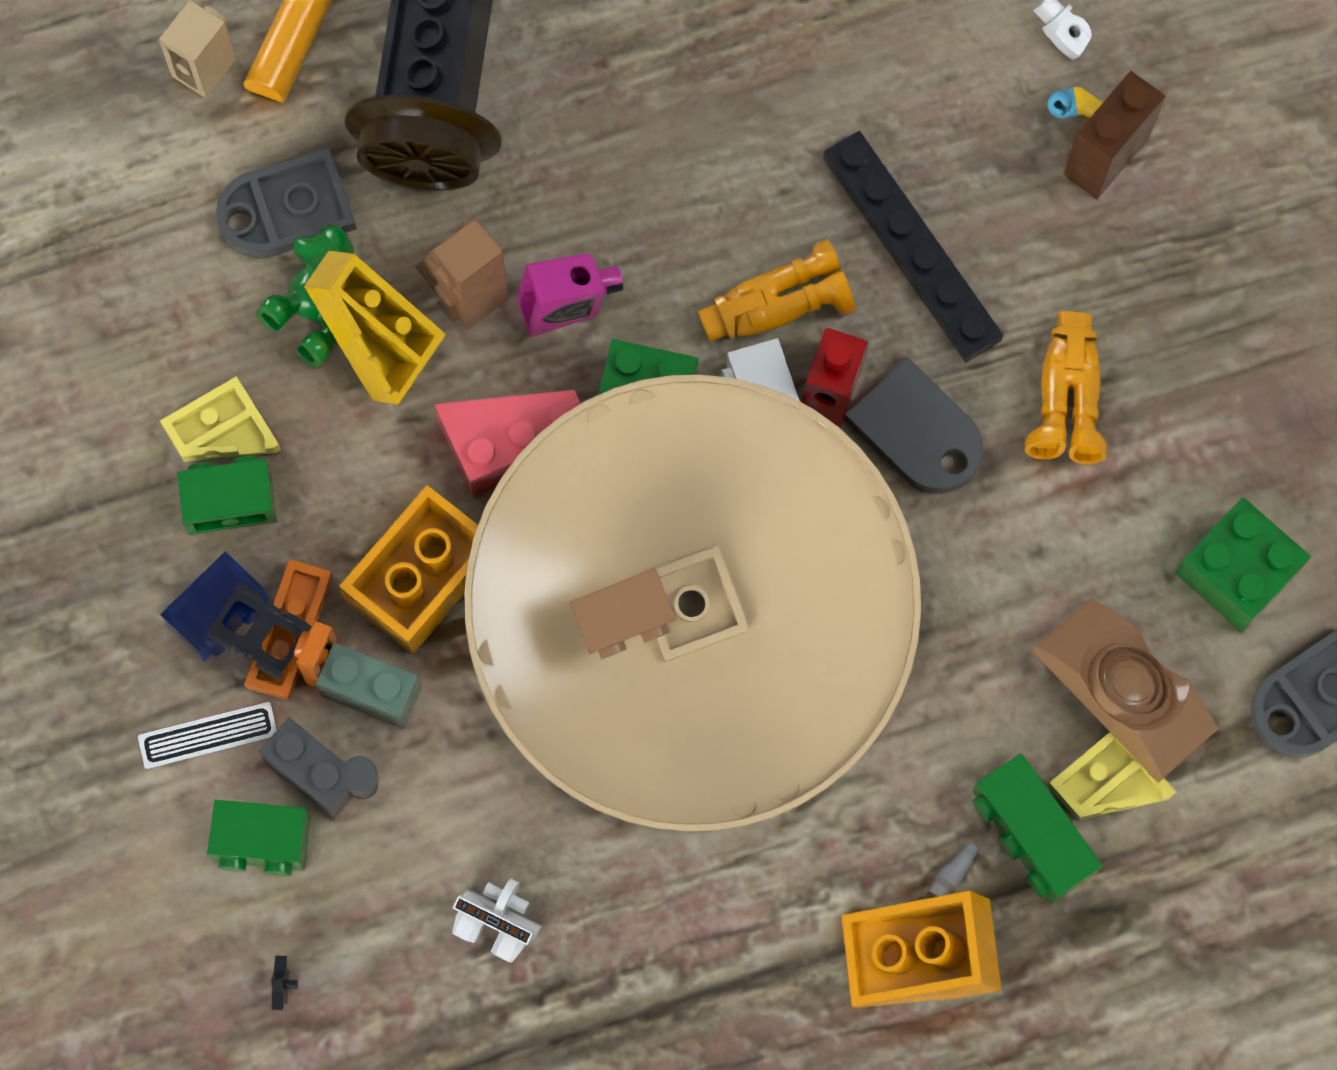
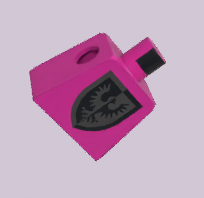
(564, 292)

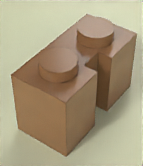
(623, 612)

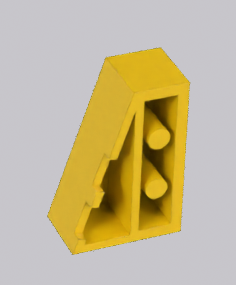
(373, 325)

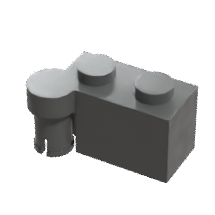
(317, 770)

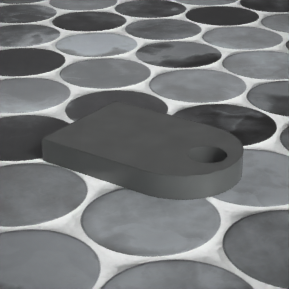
(284, 204)
(916, 427)
(1307, 695)

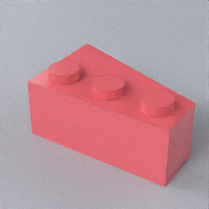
(494, 431)

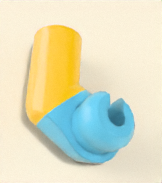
(1072, 103)

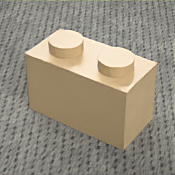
(198, 48)

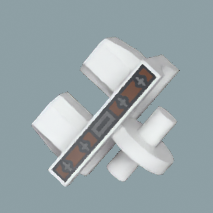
(513, 929)

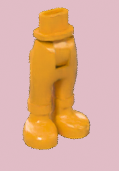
(755, 304)
(1073, 365)

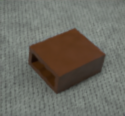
(1114, 134)

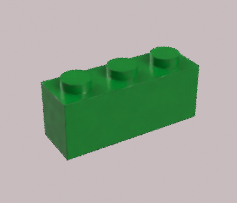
(1035, 829)

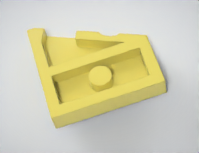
(220, 426)
(1107, 782)

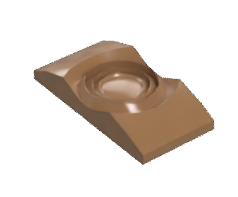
(1127, 688)

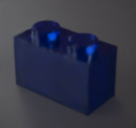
(202, 602)

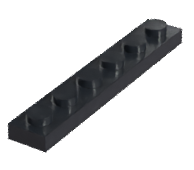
(913, 246)

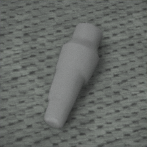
(951, 875)

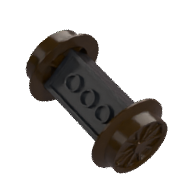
(424, 113)

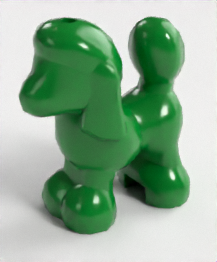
(278, 310)

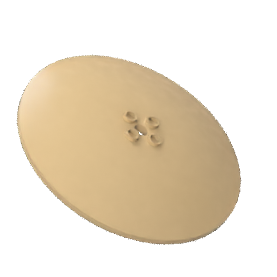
(799, 583)

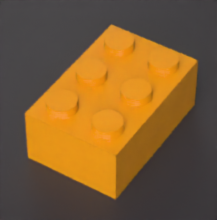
(414, 570)

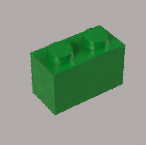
(226, 495)
(258, 837)

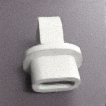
(1057, 25)

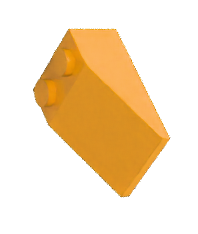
(922, 951)

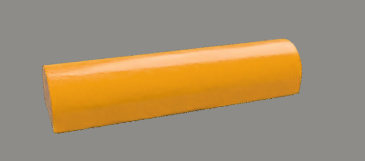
(285, 47)

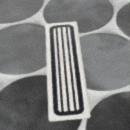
(207, 735)

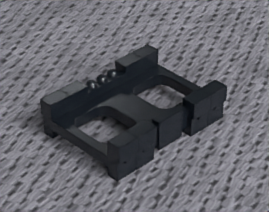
(251, 643)

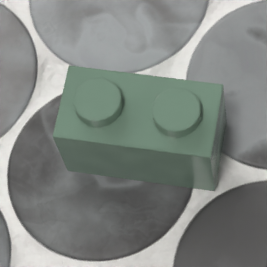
(368, 685)

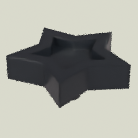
(281, 983)

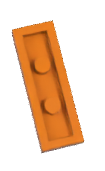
(303, 595)

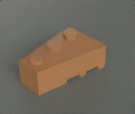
(467, 275)

